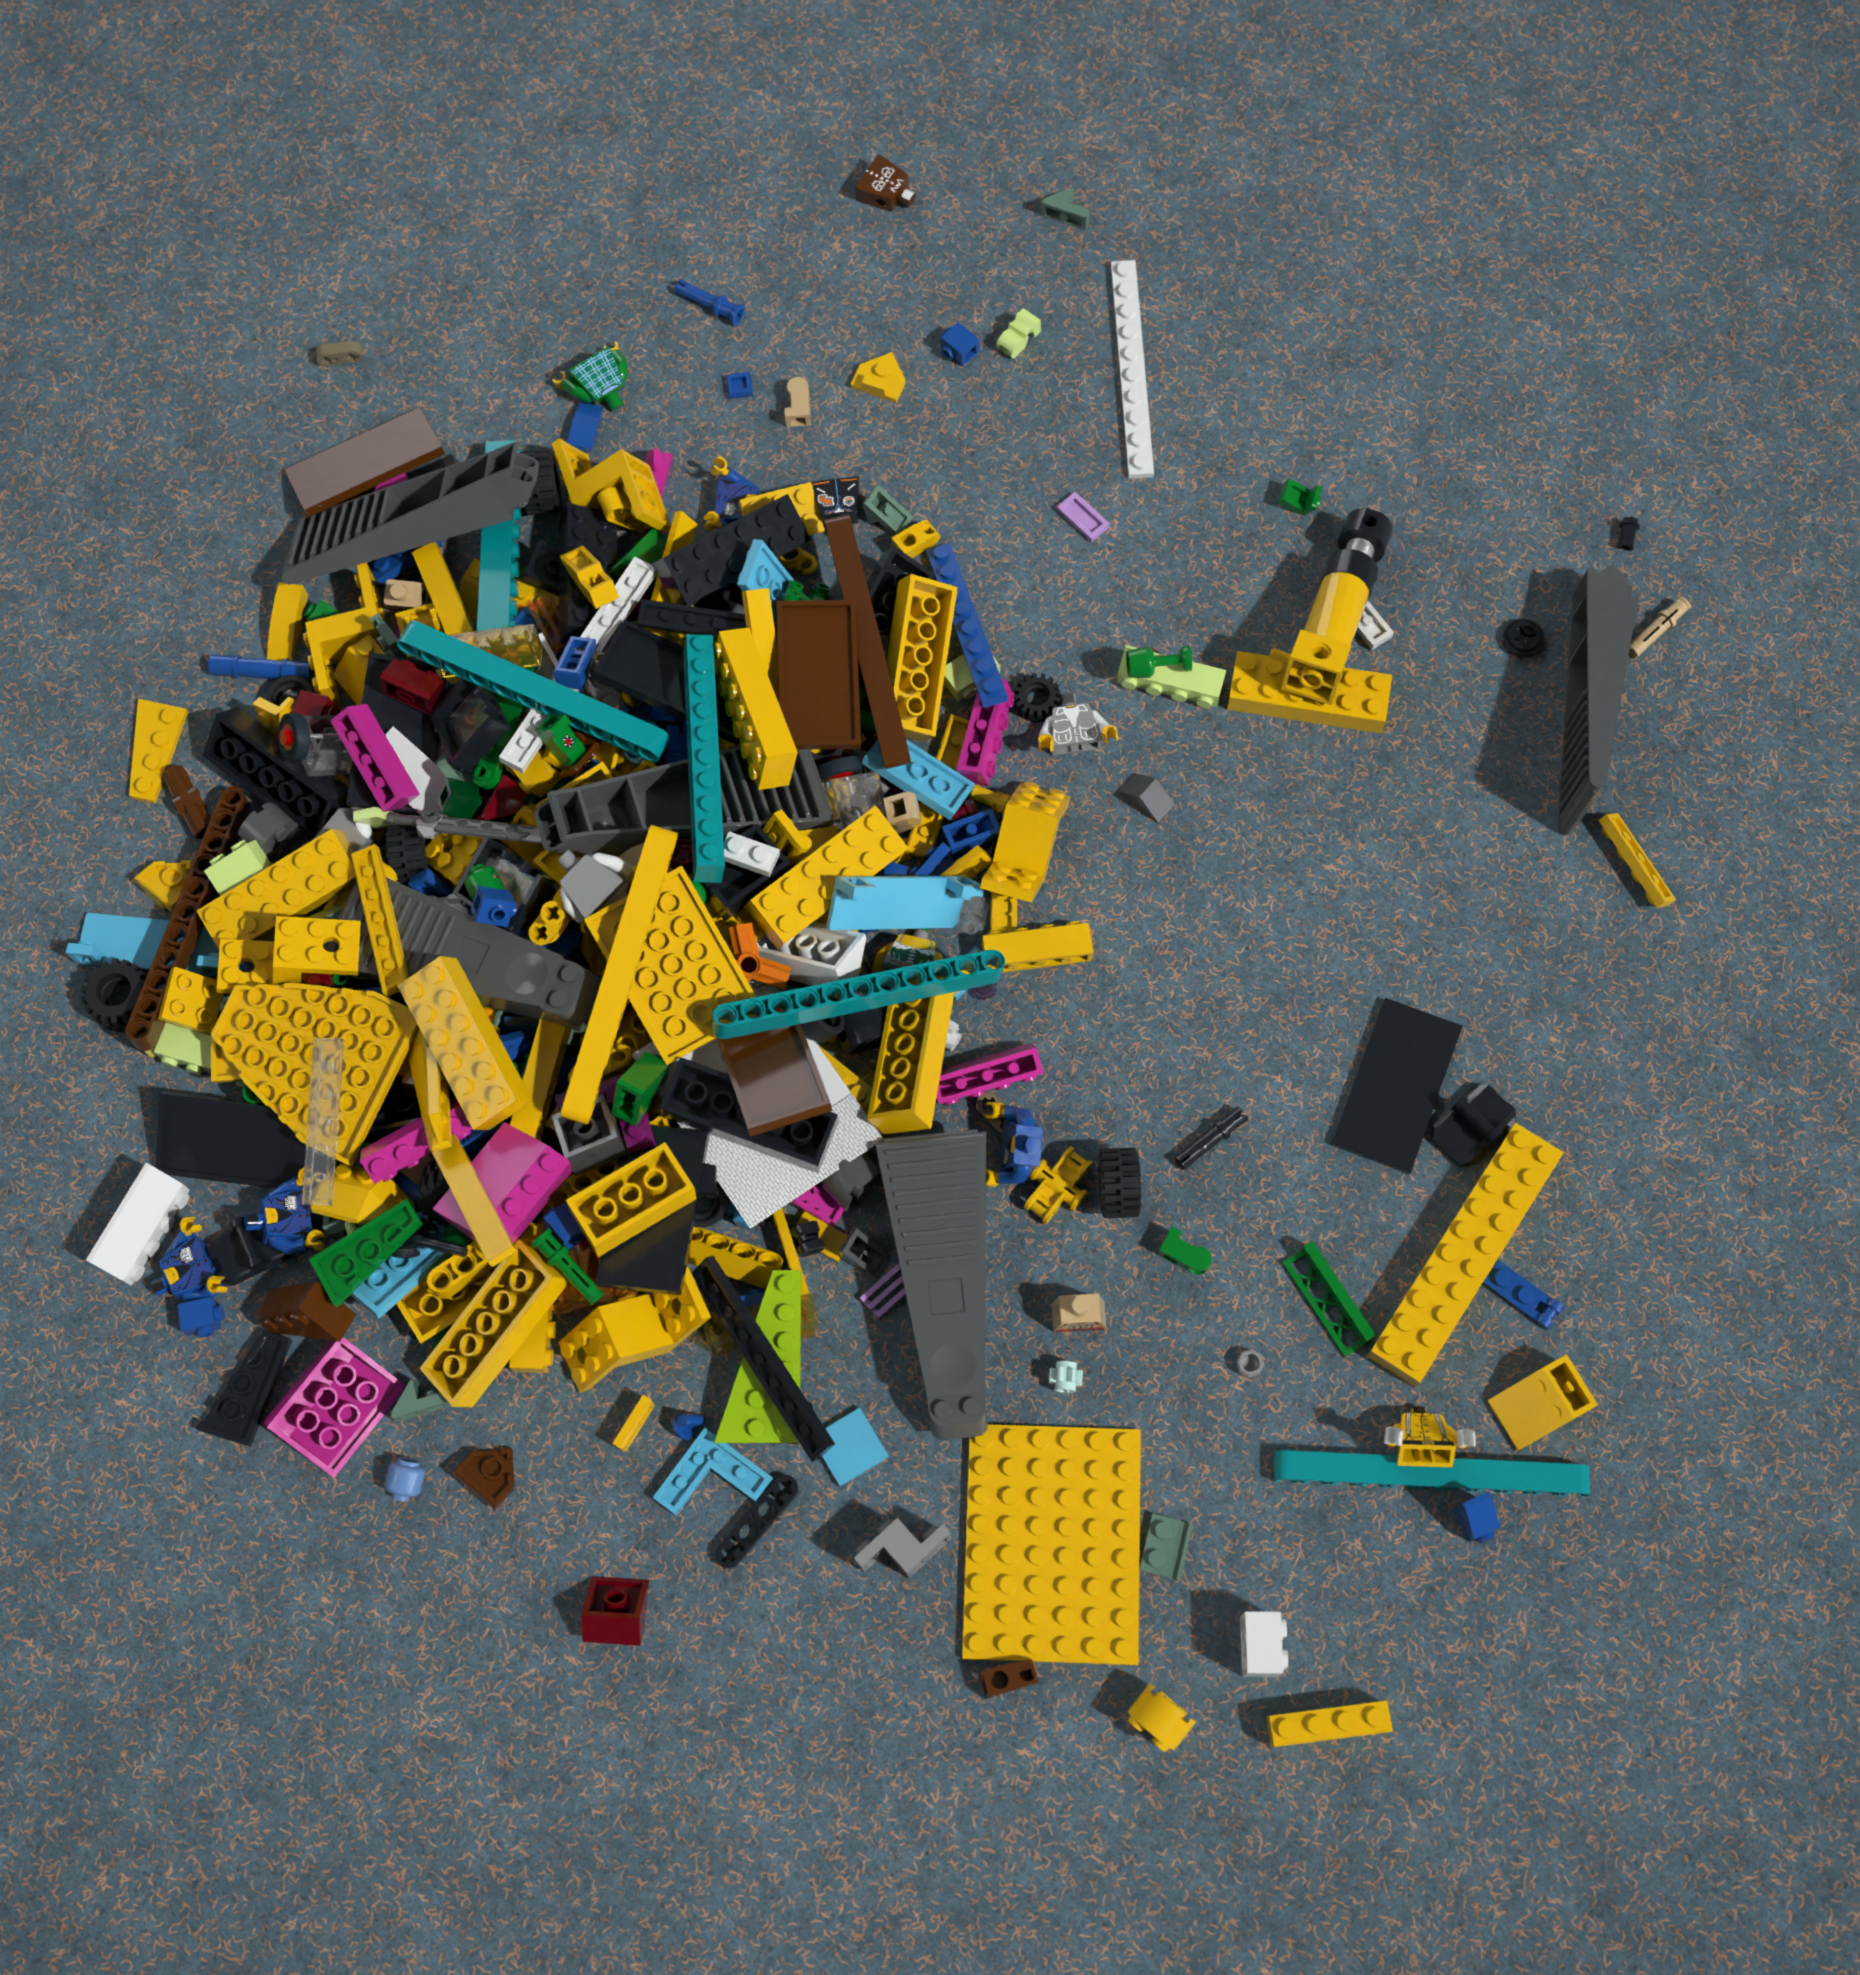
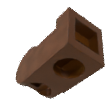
(1008, 1678)

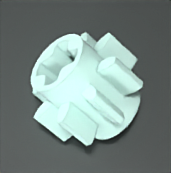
(1065, 1377)

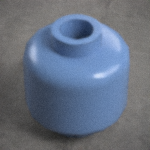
(404, 1478)

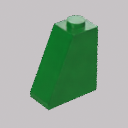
(649, 549)
(639, 1087)

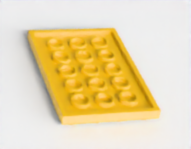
(681, 969)

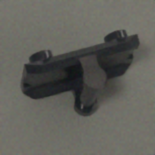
(1473, 1125)
(242, 1254)

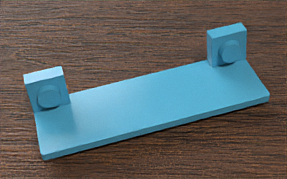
(899, 901)
(136, 940)

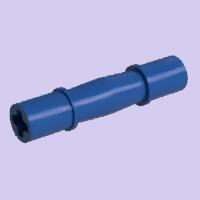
(257, 667)

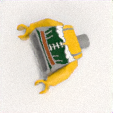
(906, 952)

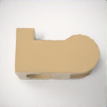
(799, 396)

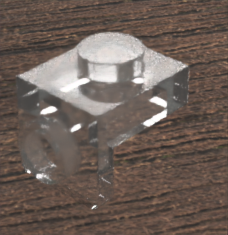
(973, 916)

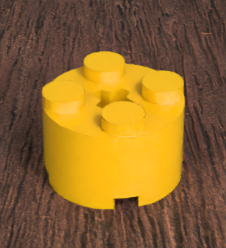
(1161, 1718)

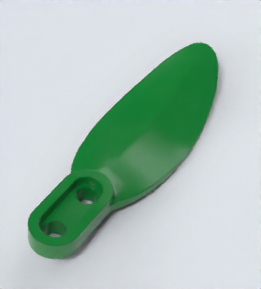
(490, 761)

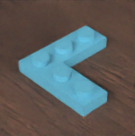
(697, 1463)

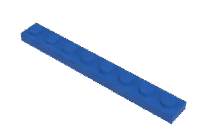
(968, 629)

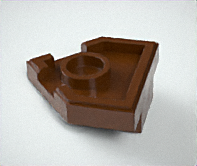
(487, 1475)

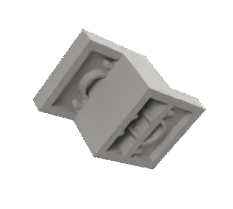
(902, 1547)

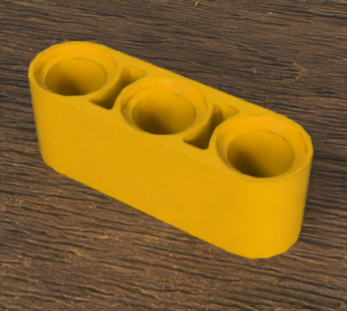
(617, 509)

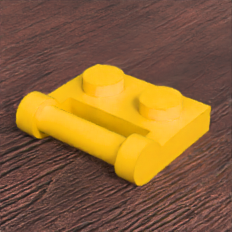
(782, 831)

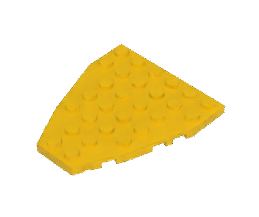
(271, 1042)

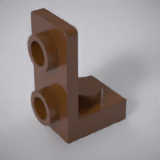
(591, 744)

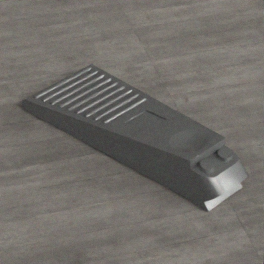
(412, 513)
(1597, 665)
(620, 810)
(500, 966)
(940, 1238)

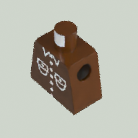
(884, 186)

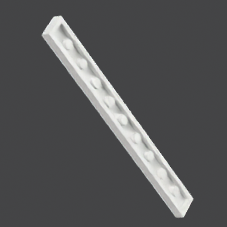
(1132, 369)
(603, 628)

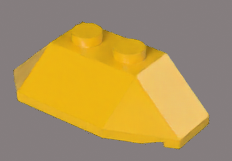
(358, 1198)

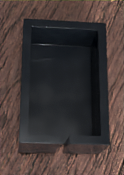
(741, 884)

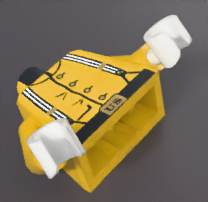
(1426, 1439)

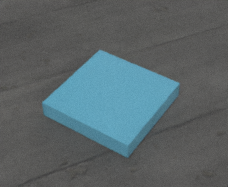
(854, 1449)

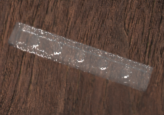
(322, 1121)

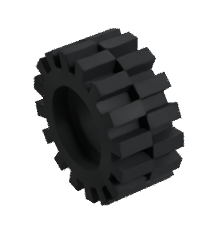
(1036, 684)

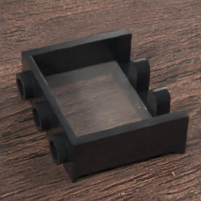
(468, 723)
(523, 880)

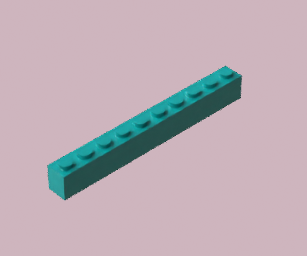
(499, 568)
(703, 759)

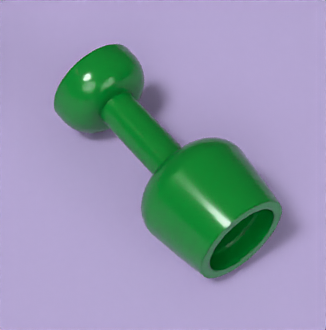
(1142, 662)

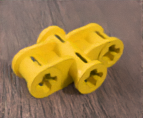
(553, 918)
(1058, 1185)

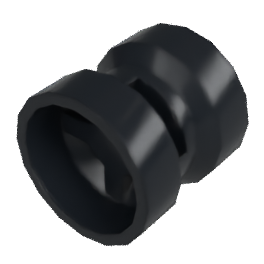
(808, 1238)

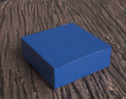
(739, 385)

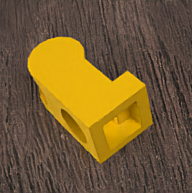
(916, 538)

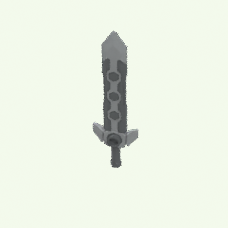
(433, 823)

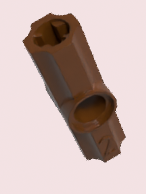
(187, 800)

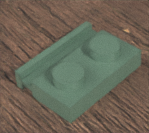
(386, 637)
(1166, 1547)

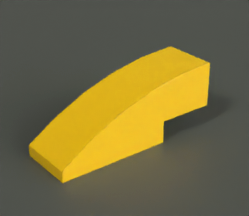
(590, 576)
(286, 621)

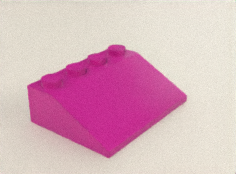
(518, 1178)
(334, 1405)

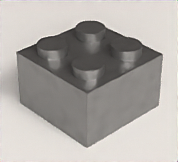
(593, 1143)

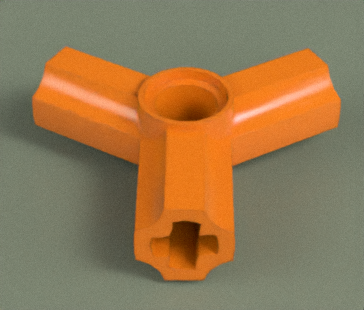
(745, 947)

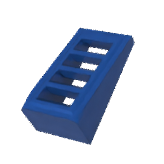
(575, 677)

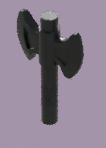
(421, 1240)

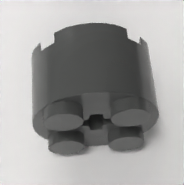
(271, 830)
(853, 1181)

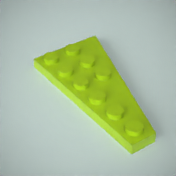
(750, 1411)

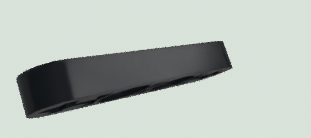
(753, 1518)

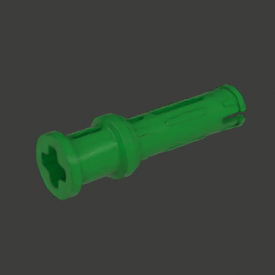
(558, 1256)

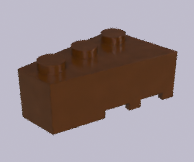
(304, 1312)

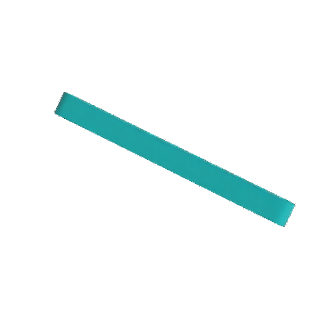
(533, 690)
(849, 1002)
(1470, 1474)

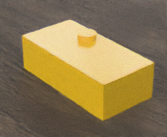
(631, 1199)

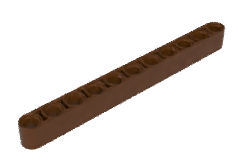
(869, 644)
(189, 928)

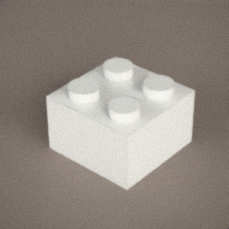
(1262, 1644)

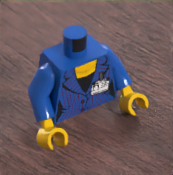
(730, 490)
(1019, 1145)
(285, 1220)
(188, 1267)

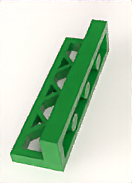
(1337, 1293)

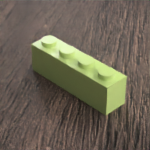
(1199, 685)
(186, 1048)

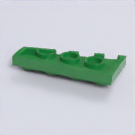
(360, 1253)

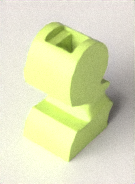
(1016, 336)

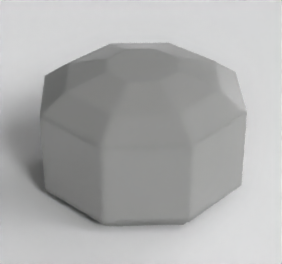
(1249, 1363)

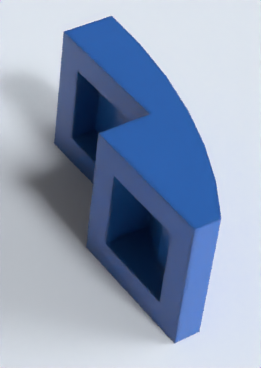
(584, 426)

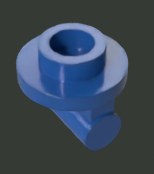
(684, 1423)

